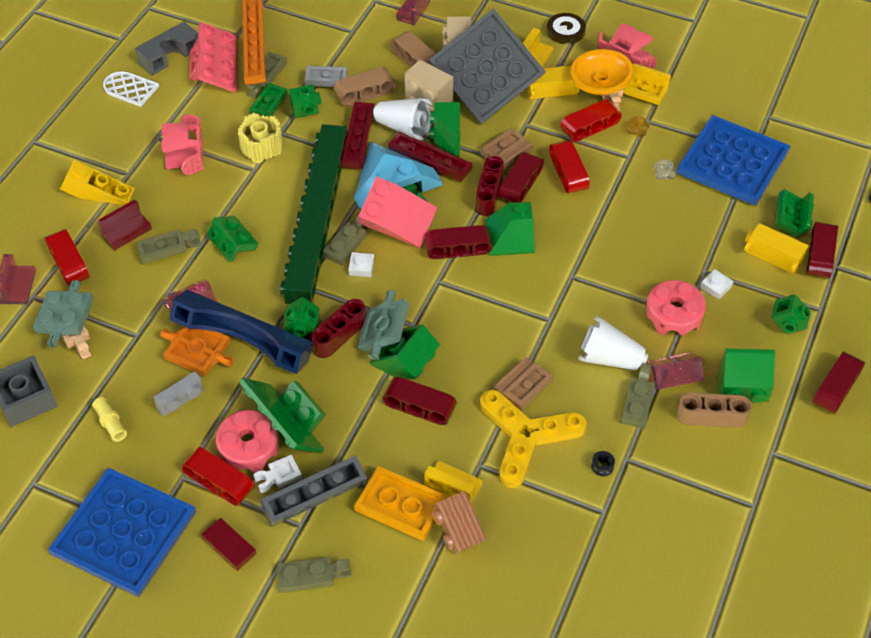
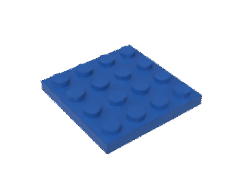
(733, 160)
(122, 531)

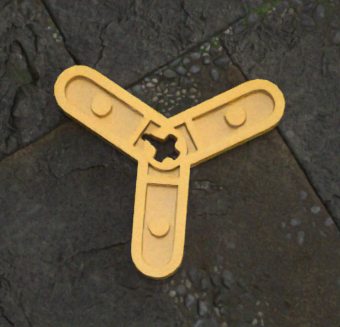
(521, 448)

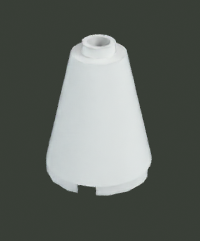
(405, 115)
(611, 347)

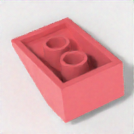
(397, 212)

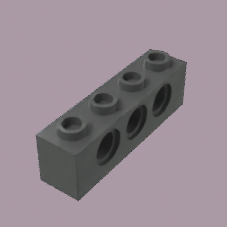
(313, 491)

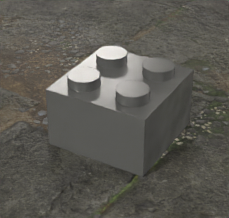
(24, 391)

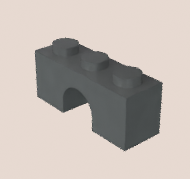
(153, 53)

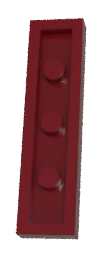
(358, 135)
(431, 156)

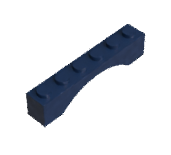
(280, 346)

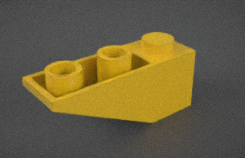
(95, 186)

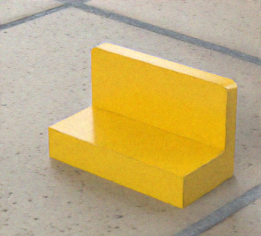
(540, 51)
(451, 480)

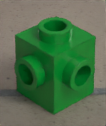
(304, 101)
(791, 314)
(301, 317)

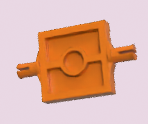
(197, 349)

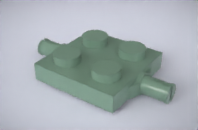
(63, 313)
(383, 325)

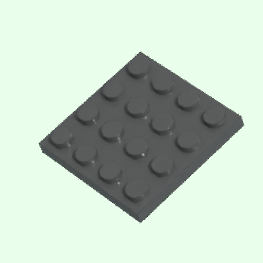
(488, 66)

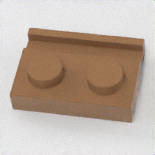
(507, 146)
(524, 383)

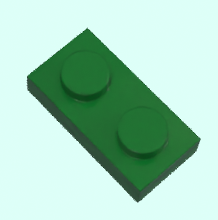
(268, 100)

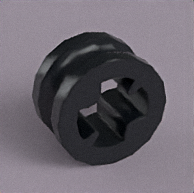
(603, 456)

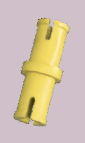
(109, 419)

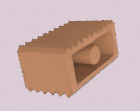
(458, 522)

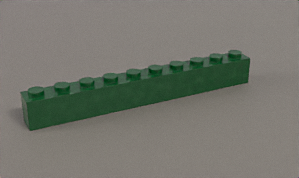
(316, 215)

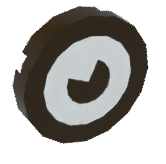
(566, 28)

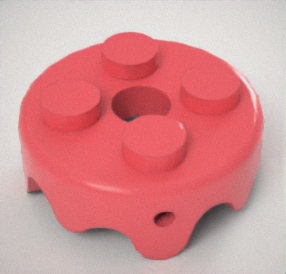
(667, 316)
(251, 453)

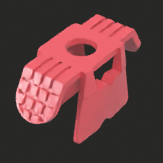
(630, 44)
(181, 150)

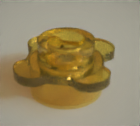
(638, 126)

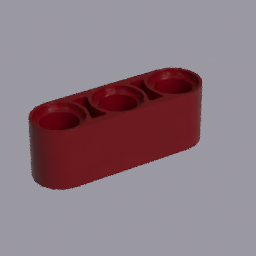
(521, 178)
(489, 185)
(458, 242)
(822, 250)
(338, 328)
(838, 382)
(419, 400)

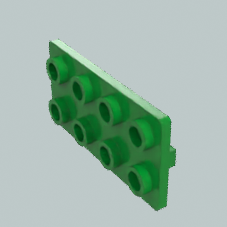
(291, 414)

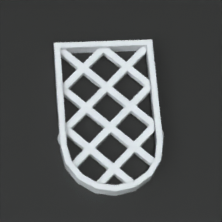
(140, 103)

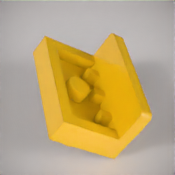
(648, 84)

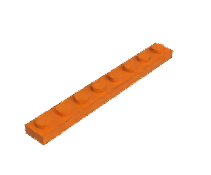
(253, 42)

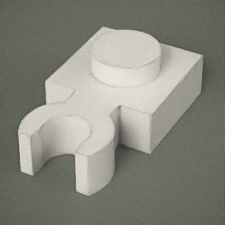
(281, 472)

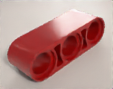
(590, 120)
(569, 166)
(67, 257)
(217, 476)

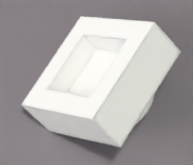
(361, 264)
(716, 284)

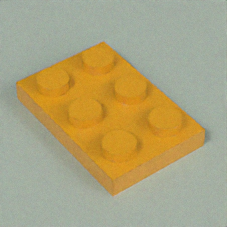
(399, 503)

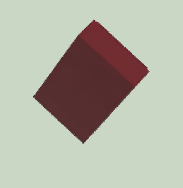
(229, 544)

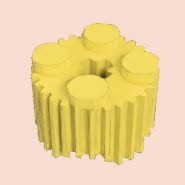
(260, 137)

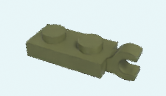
(274, 65)
(345, 242)
(167, 245)
(638, 399)
(311, 574)

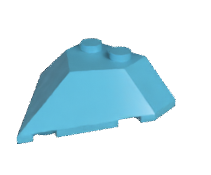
(395, 169)

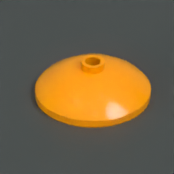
(602, 71)

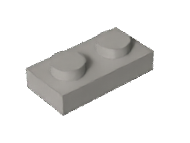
(324, 76)
(178, 394)

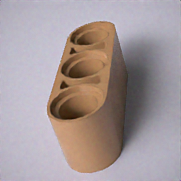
(411, 49)
(364, 86)
(725, 408)

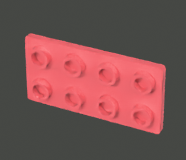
(214, 57)

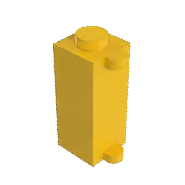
(553, 83)
(776, 248)

